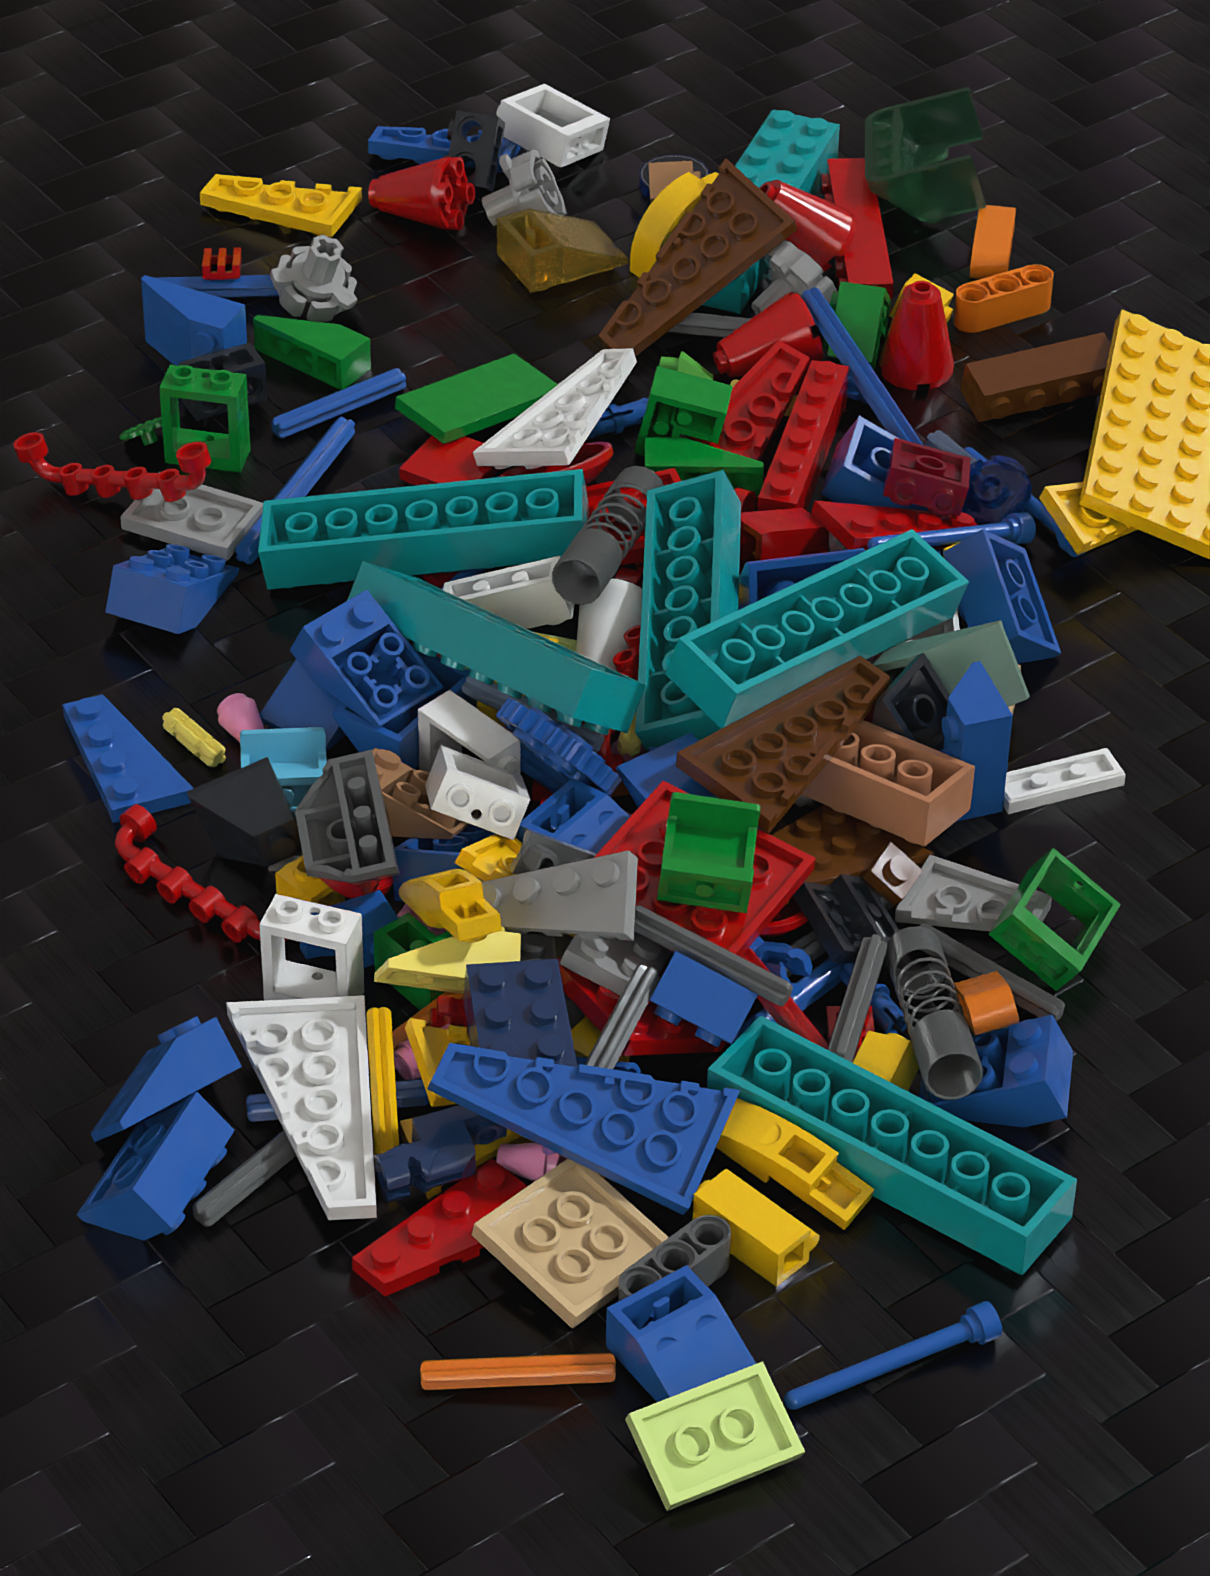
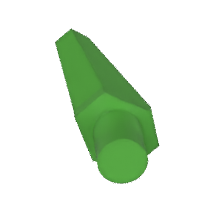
(686, 365)

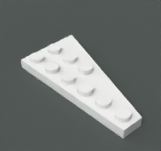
(562, 419)
(318, 1083)

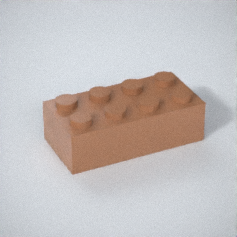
(895, 784)

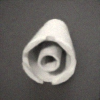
(606, 621)

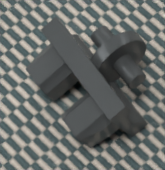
(544, 852)

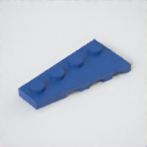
(422, 148)

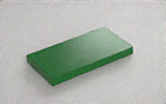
(475, 398)

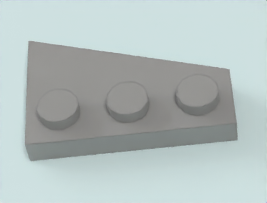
(961, 897)

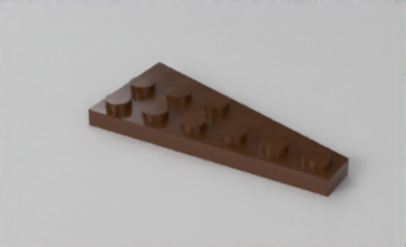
(703, 254)
(787, 743)
(842, 844)

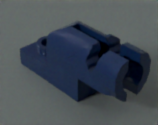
(438, 1154)

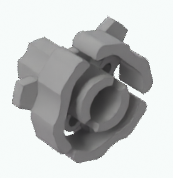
(530, 188)
(791, 272)
(315, 276)

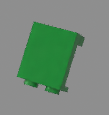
(709, 852)

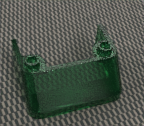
(908, 154)

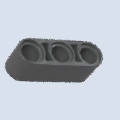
(699, 1245)

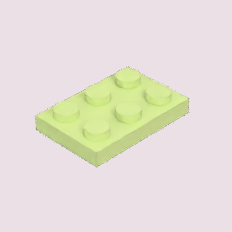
(714, 1435)

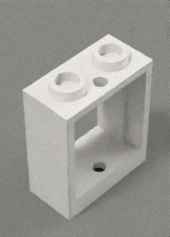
(553, 125)
(458, 724)
(466, 783)
(329, 929)

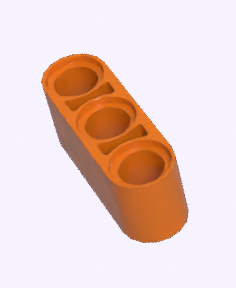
(992, 241)
(1003, 298)
(987, 1003)

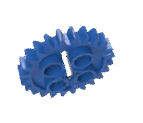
(558, 746)

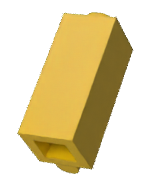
(761, 1231)

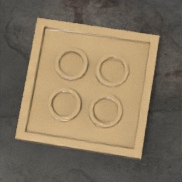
(569, 1239)

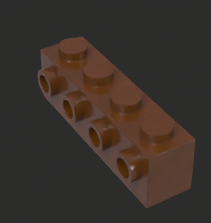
(1036, 377)

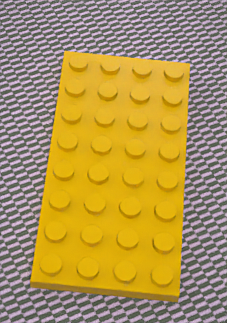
(1153, 435)

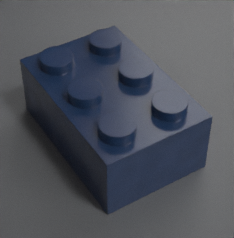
(519, 1010)

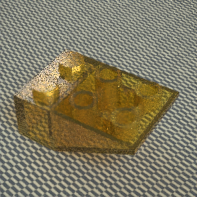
(554, 248)

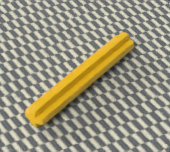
(382, 1079)

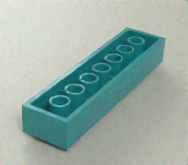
(784, 150)
(421, 528)
(686, 585)
(816, 627)
(503, 652)
(903, 1145)

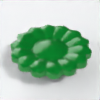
(145, 431)

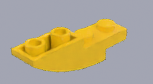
(452, 902)
(795, 1159)

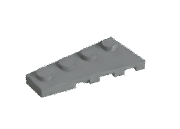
(574, 898)

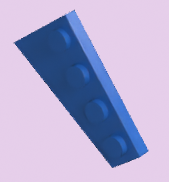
(122, 760)

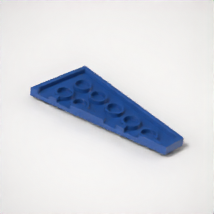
(608, 1120)

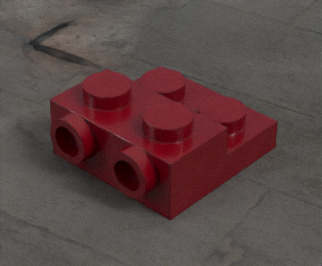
(927, 478)

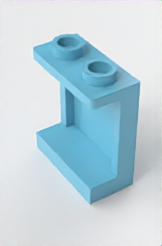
(294, 754)

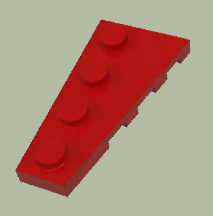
(761, 401)
(858, 523)
(436, 1231)

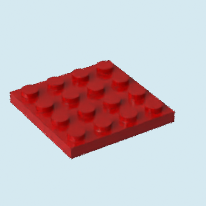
(776, 877)

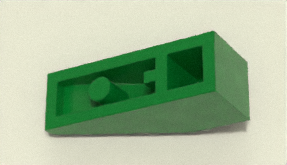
(316, 348)
(698, 459)

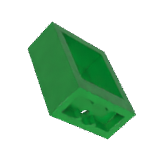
(226, 451)
(1034, 941)

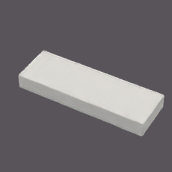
(1061, 780)

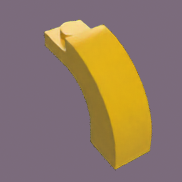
(663, 217)

